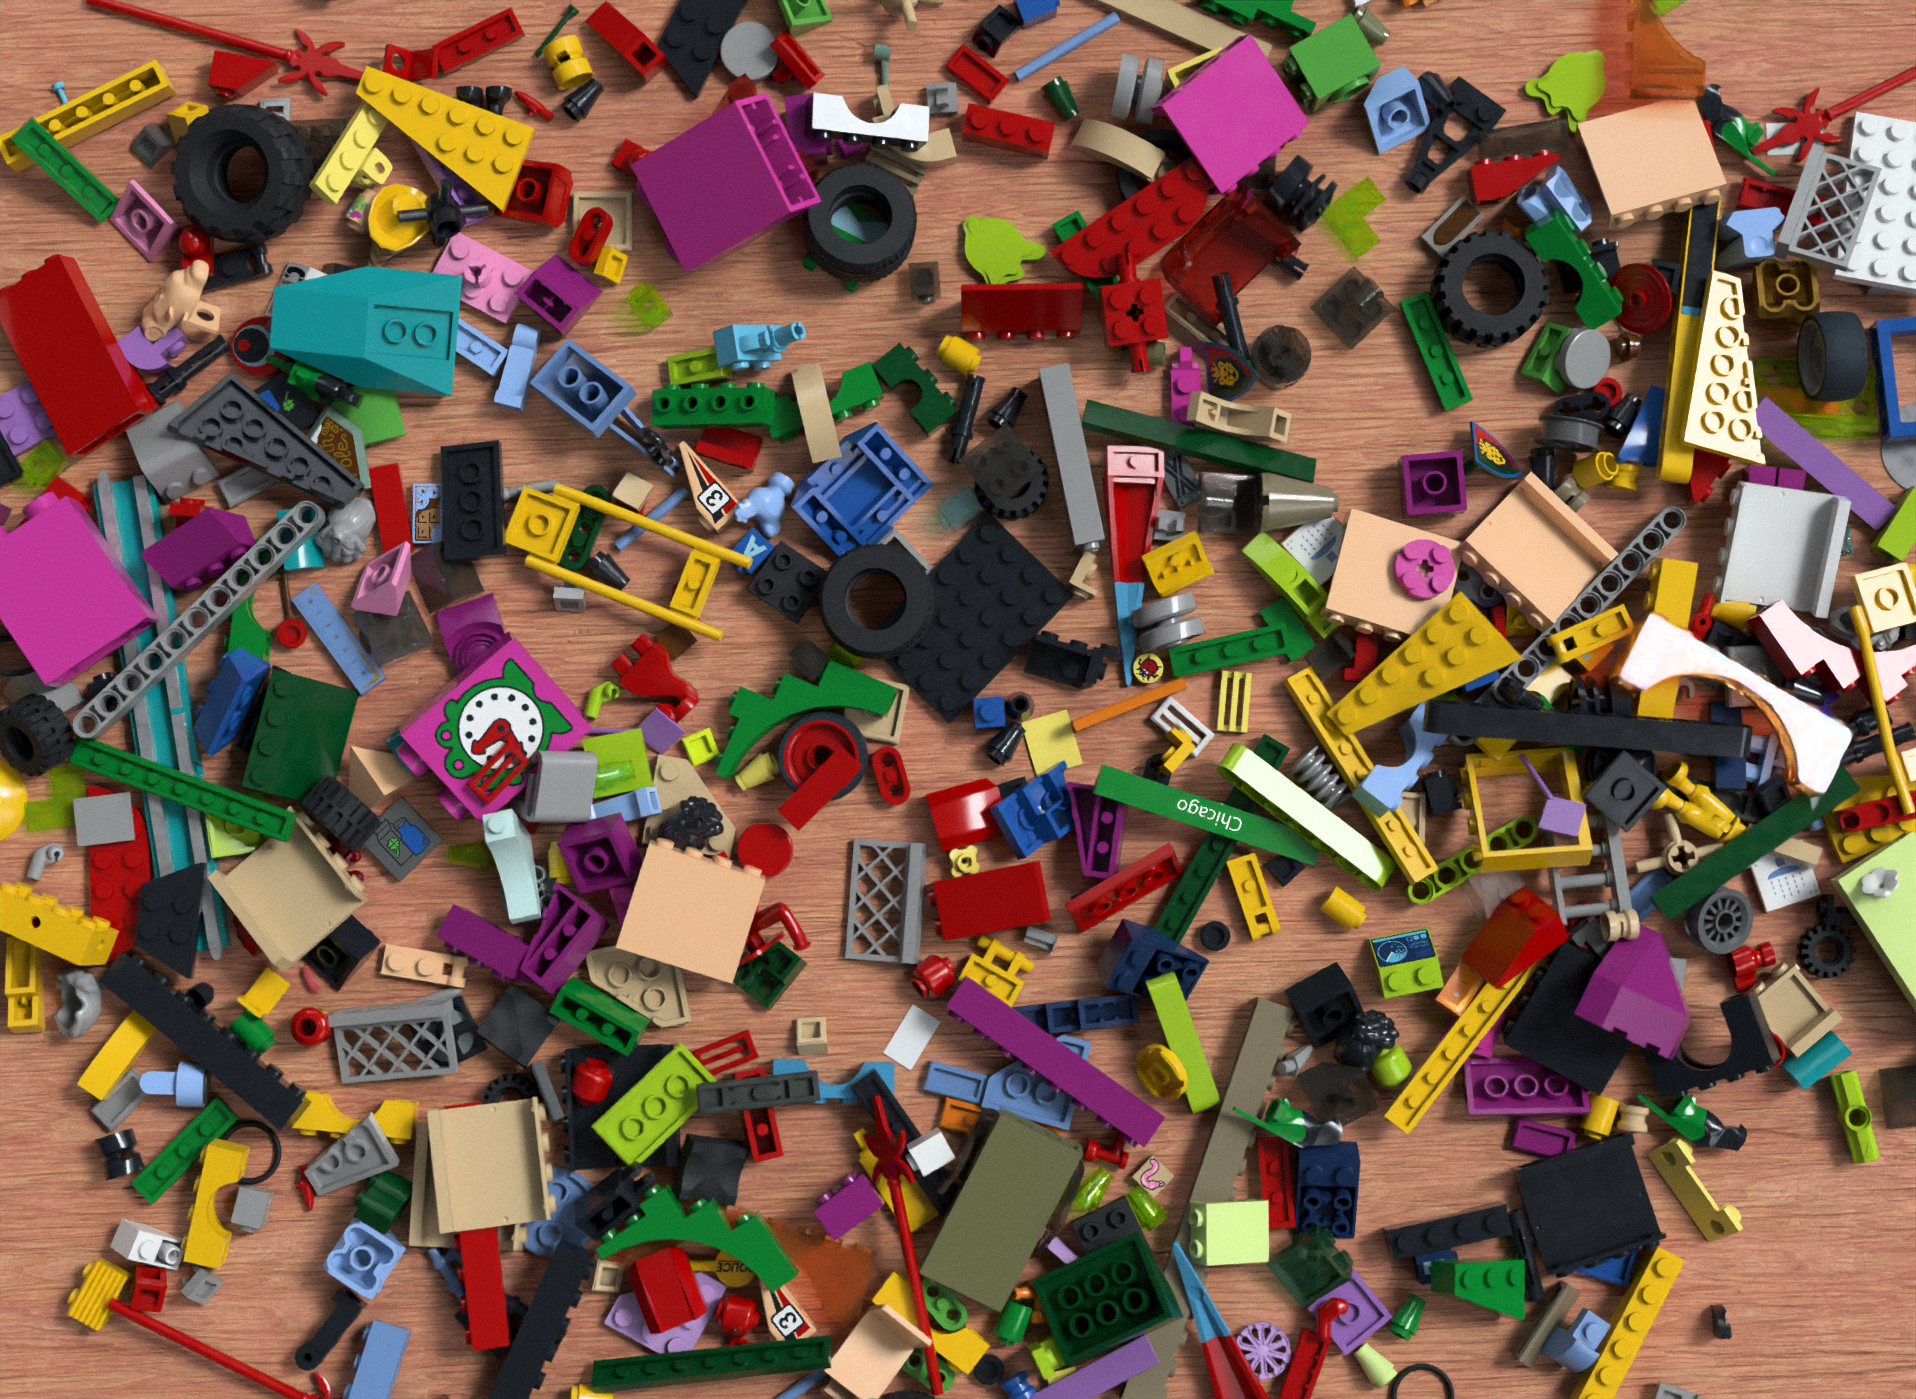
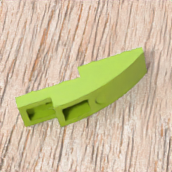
(1290, 580)

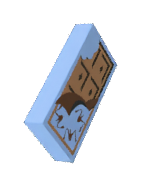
(427, 514)

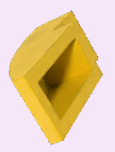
(24, 987)
(117, 1056)

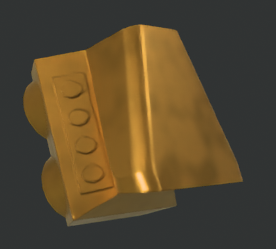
(1784, 291)

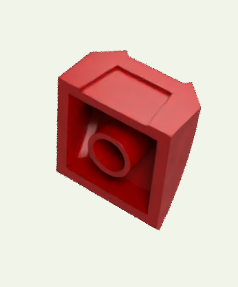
(539, 194)
(964, 815)
(667, 1289)

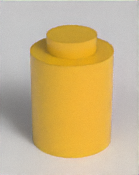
(1343, 909)
(1600, 1117)

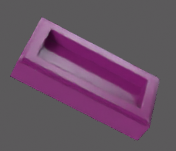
(1541, 1137)

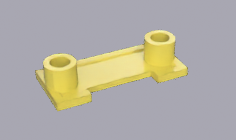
(1673, 1164)

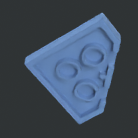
(1029, 1095)

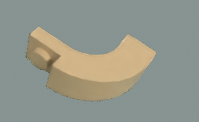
(1123, 149)
(935, 153)
(816, 412)
(1237, 419)

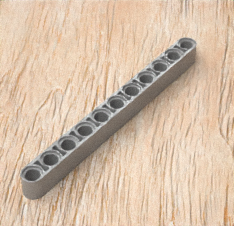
(1599, 598)
(184, 624)

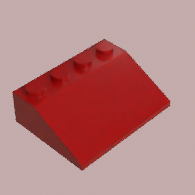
(1021, 310)

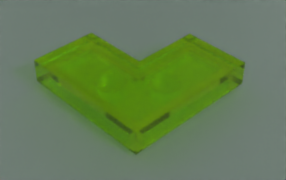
(1347, 217)
(58, 811)

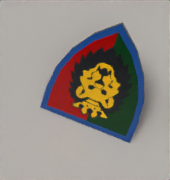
(1228, 372)
(1490, 456)

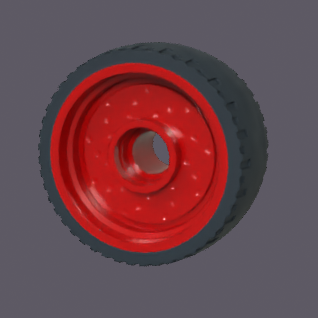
(815, 731)

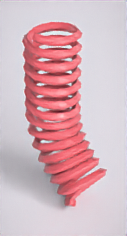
(308, 978)

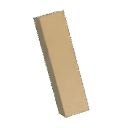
(1797, 852)

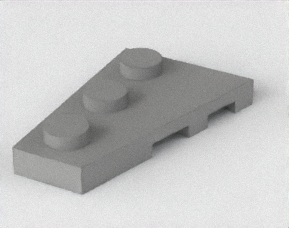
(352, 1158)

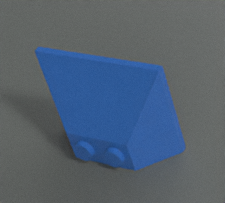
(861, 493)

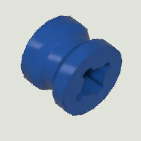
(1018, 1386)

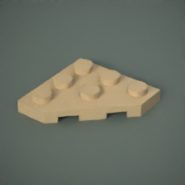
(675, 782)
(642, 984)

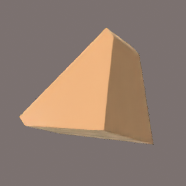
(376, 775)

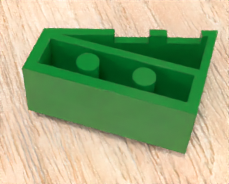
(1483, 1282)

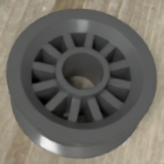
(1569, 434)
(1719, 921)

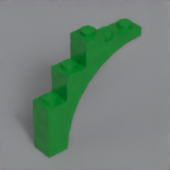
(794, 697)
(666, 1218)

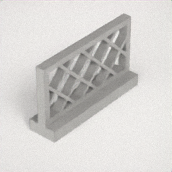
(1805, 195)
(911, 907)
(384, 1017)

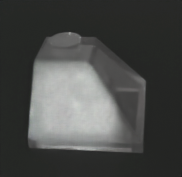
(1488, 889)

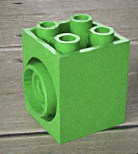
(1331, 64)

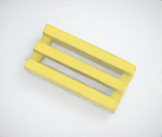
(1234, 700)

